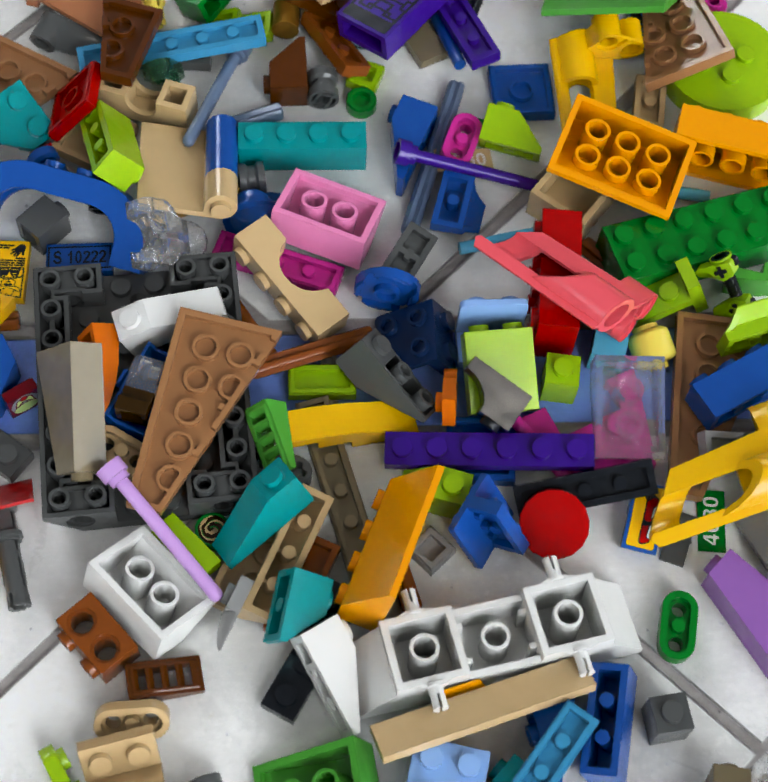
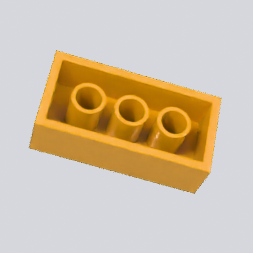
(727, 148)

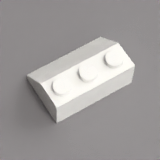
(147, 592)

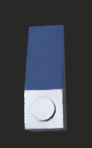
(413, 122)

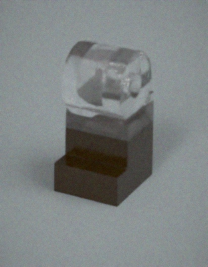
(139, 390)

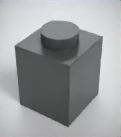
(44, 223)
(667, 718)

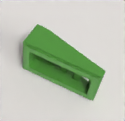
(270, 425)

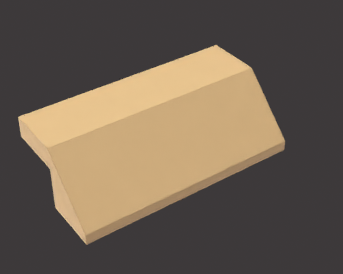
(281, 551)

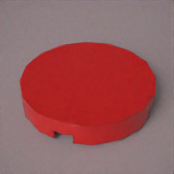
(554, 523)

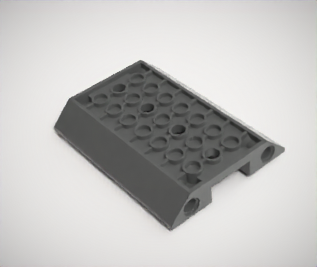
(63, 307)

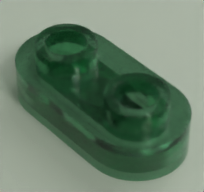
(161, 69)

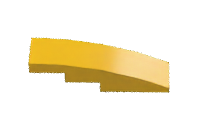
(347, 422)

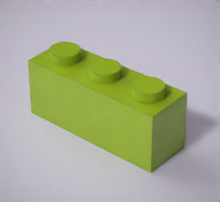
(112, 146)

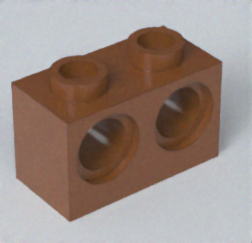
(103, 634)

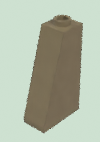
(75, 407)

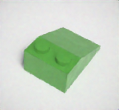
(336, 761)

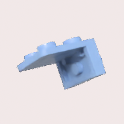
(488, 312)

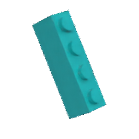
(303, 145)

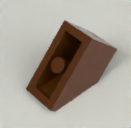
(288, 76)

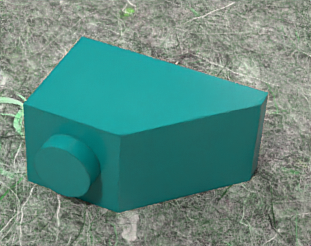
(297, 603)

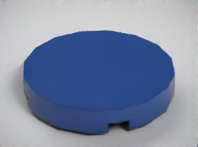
(387, 288)

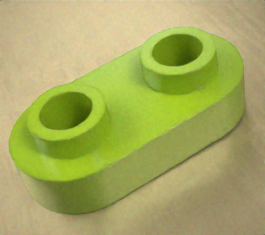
(56, 763)

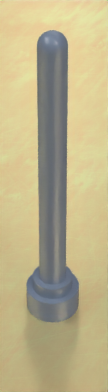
(212, 97)

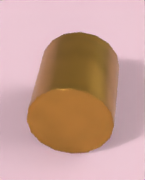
(285, 19)

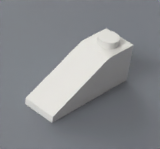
(155, 317)
(332, 667)

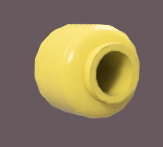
(652, 341)

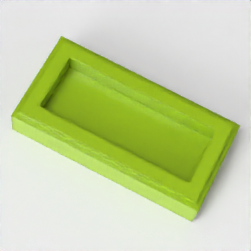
(318, 381)

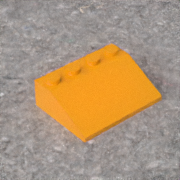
(622, 156)
(387, 547)

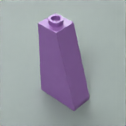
(742, 600)

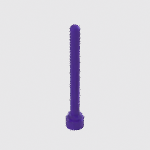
(407, 153)

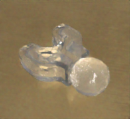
(163, 234)

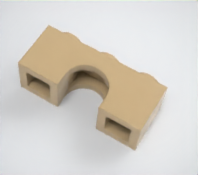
(171, 106)

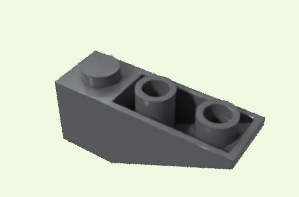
(382, 374)

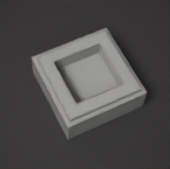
(432, 550)

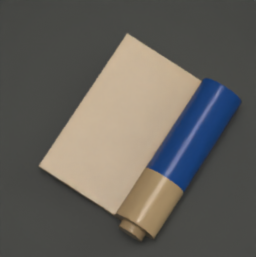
(194, 178)

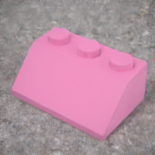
(327, 218)

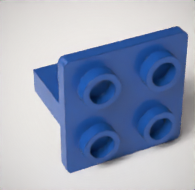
(486, 523)

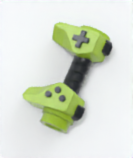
(723, 267)

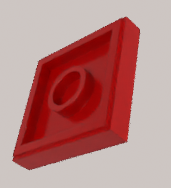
(75, 101)

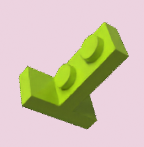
(676, 293)

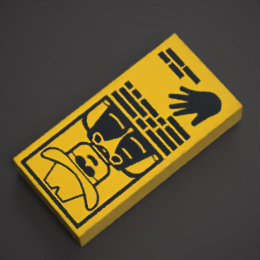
(14, 269)

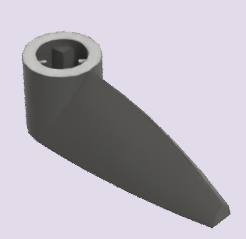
(61, 34)

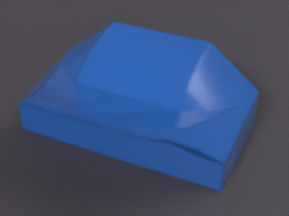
(457, 205)

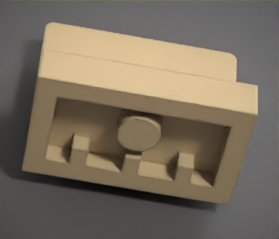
(122, 757)

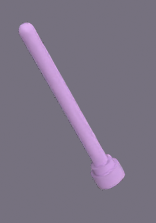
(115, 475)

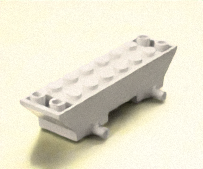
(434, 649)

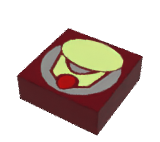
(21, 398)

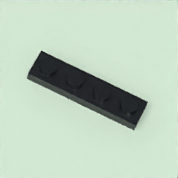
(597, 485)
(292, 684)

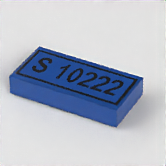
(80, 254)

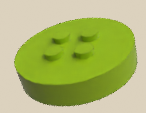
(734, 85)

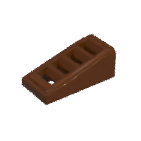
(162, 666)

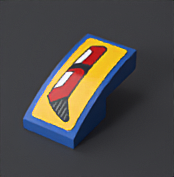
(638, 523)

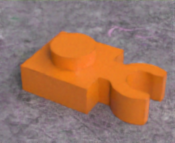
(447, 399)

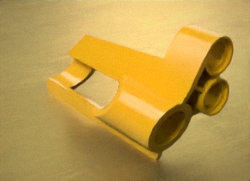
(588, 57)
(745, 456)

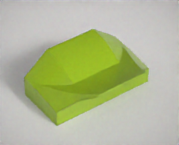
(746, 328)

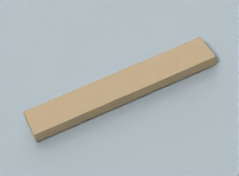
(480, 709)

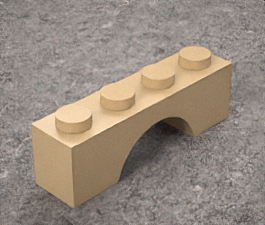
(313, 312)

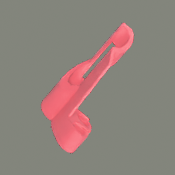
(588, 294)

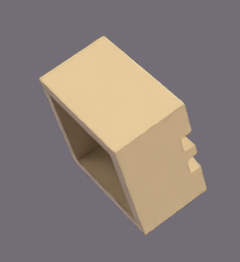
(562, 194)

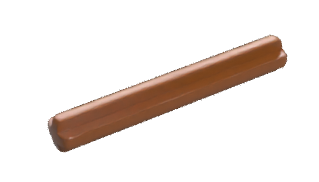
(311, 352)

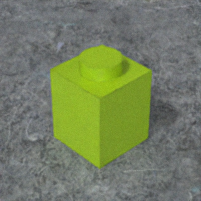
(560, 378)

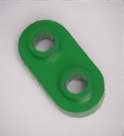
(677, 629)

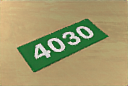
(713, 539)

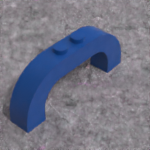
(79, 187)

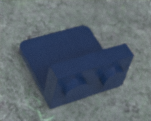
(421, 335)

